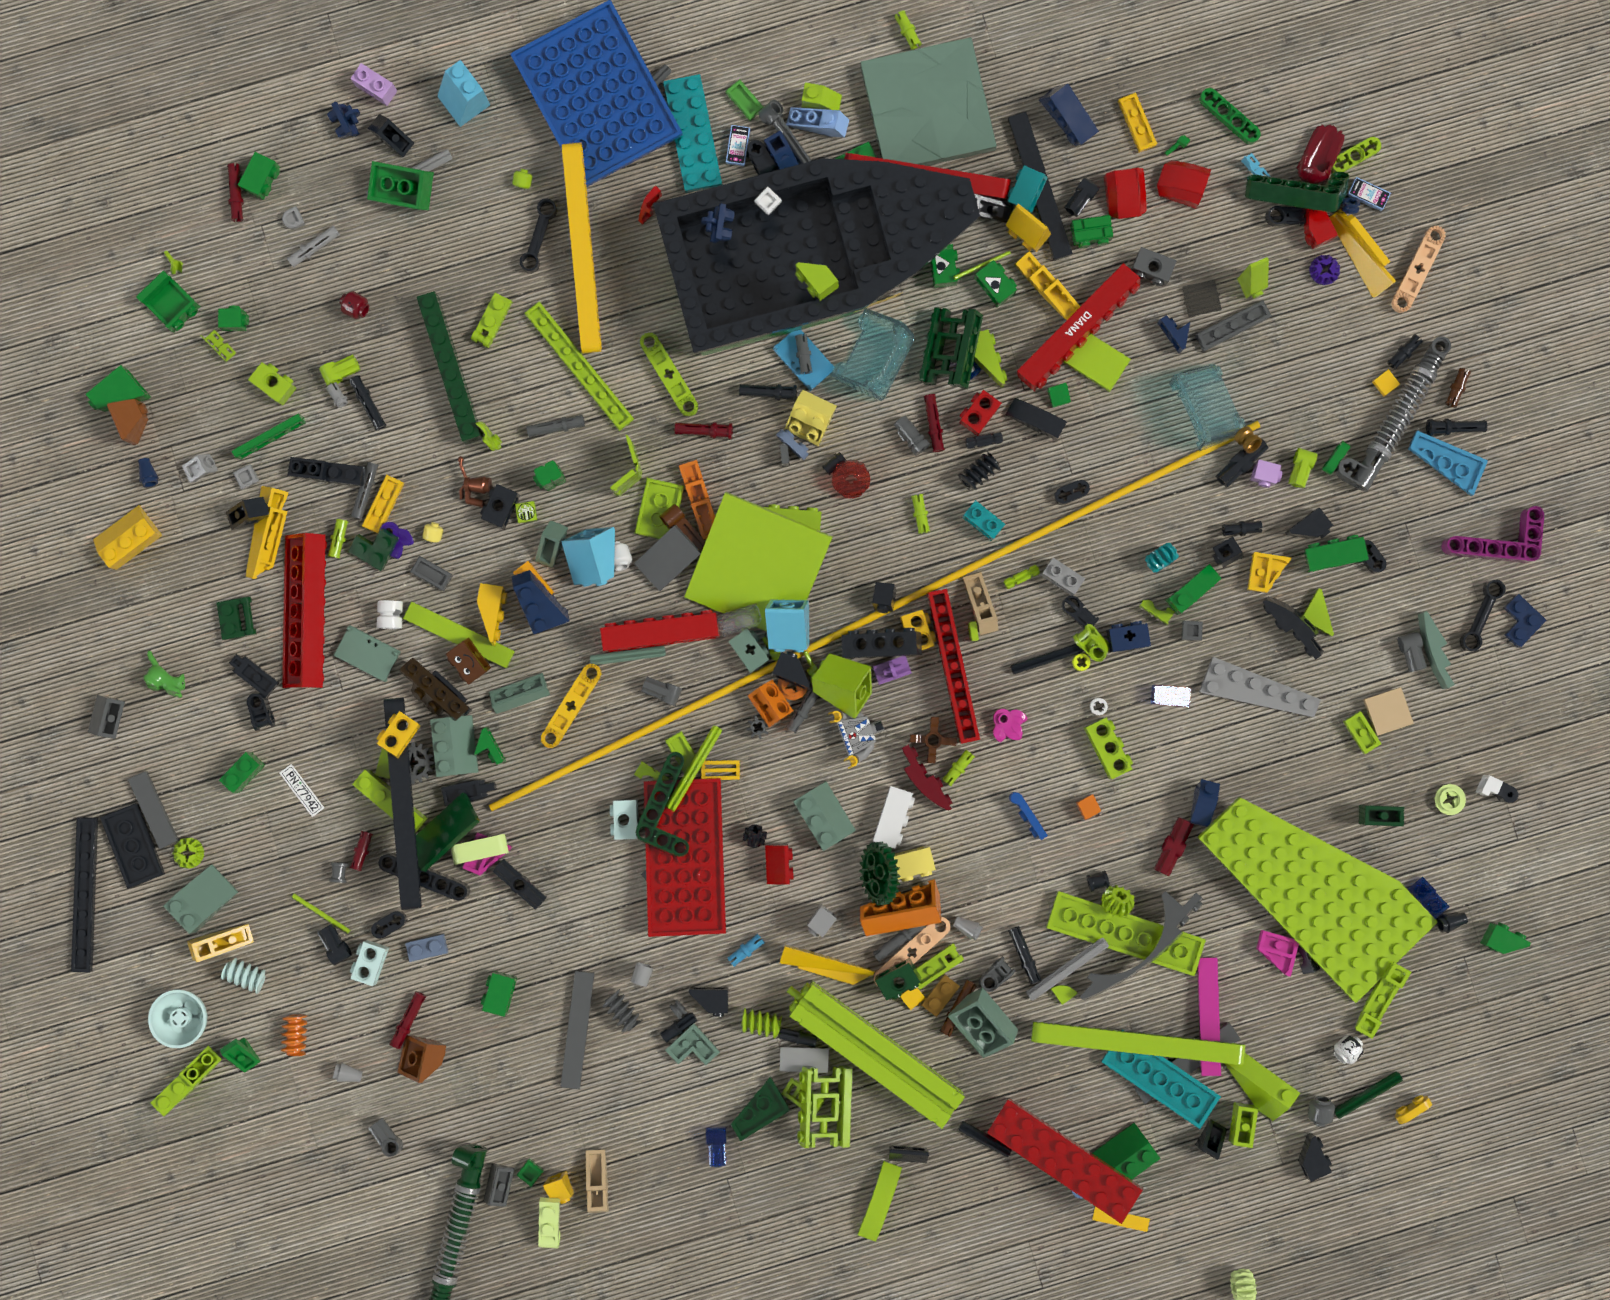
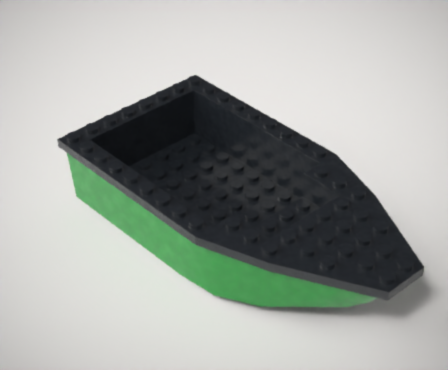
(857, 217)

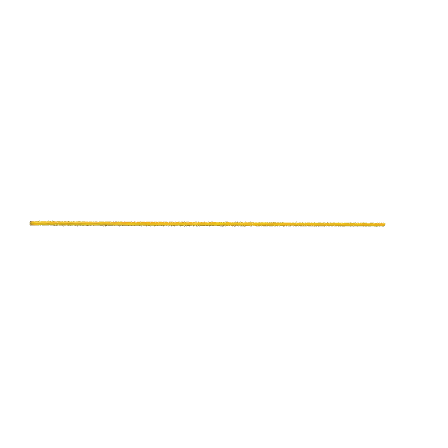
(861, 622)

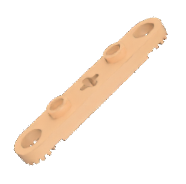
(1413, 281)
(921, 941)

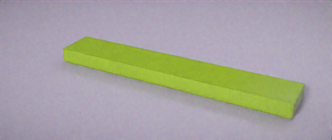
(457, 633)

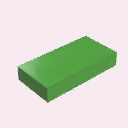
(744, 100)

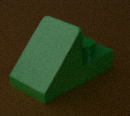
(487, 741)
(240, 1054)

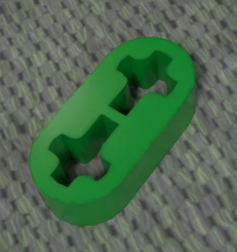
(1336, 457)

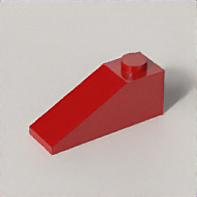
(1318, 228)

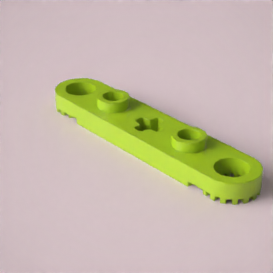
(676, 386)

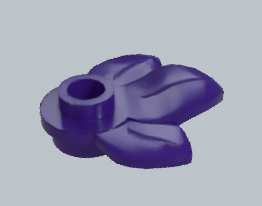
(404, 536)

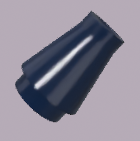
(147, 474)

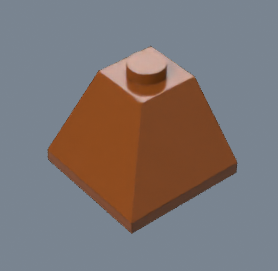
(129, 419)
(420, 1057)

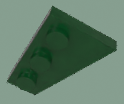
(760, 1111)

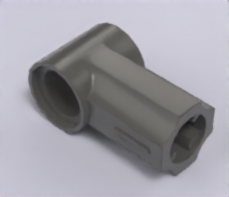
(1411, 647)
(665, 692)
(384, 1135)

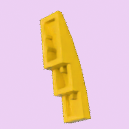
(1047, 285)

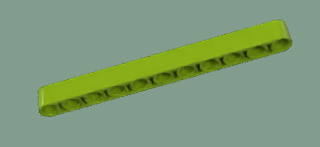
(1138, 1043)

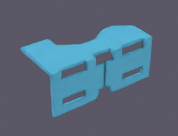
(1253, 166)

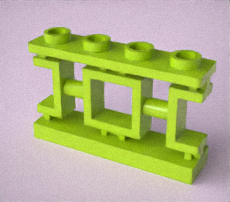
(839, 1106)

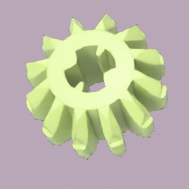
(1243, 1285)

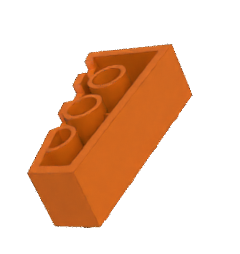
(908, 910)

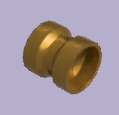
(1248, 439)

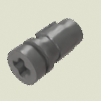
(910, 434)

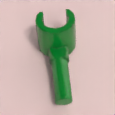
(1182, 141)

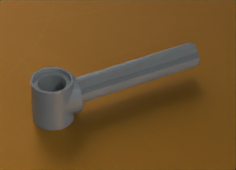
(772, 114)

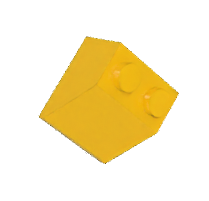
(1027, 228)

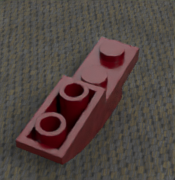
(927, 786)

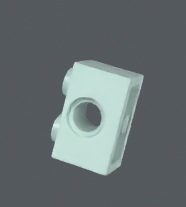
(627, 807)

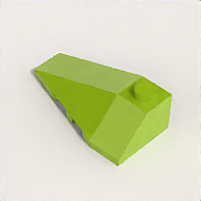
(1263, 1087)

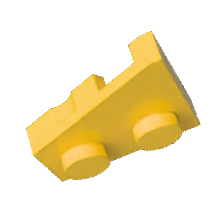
(1265, 570)

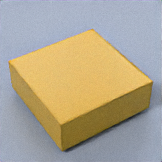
(1385, 383)

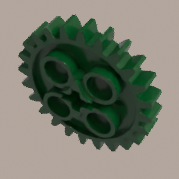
(879, 873)

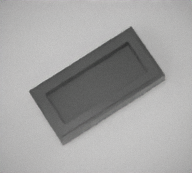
(431, 573)

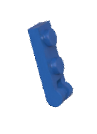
(1027, 815)

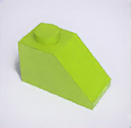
(820, 97)

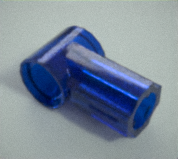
(716, 1145)

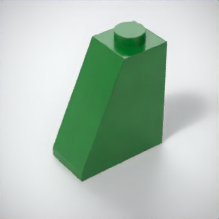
(116, 387)

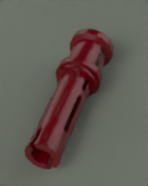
(713, 430)

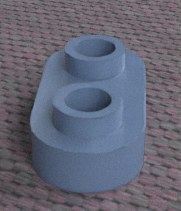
(787, 438)

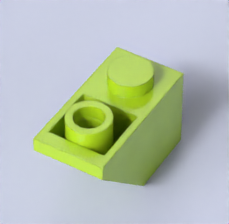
(818, 278)

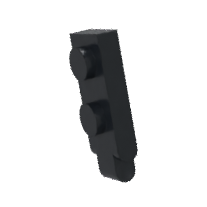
(253, 675)

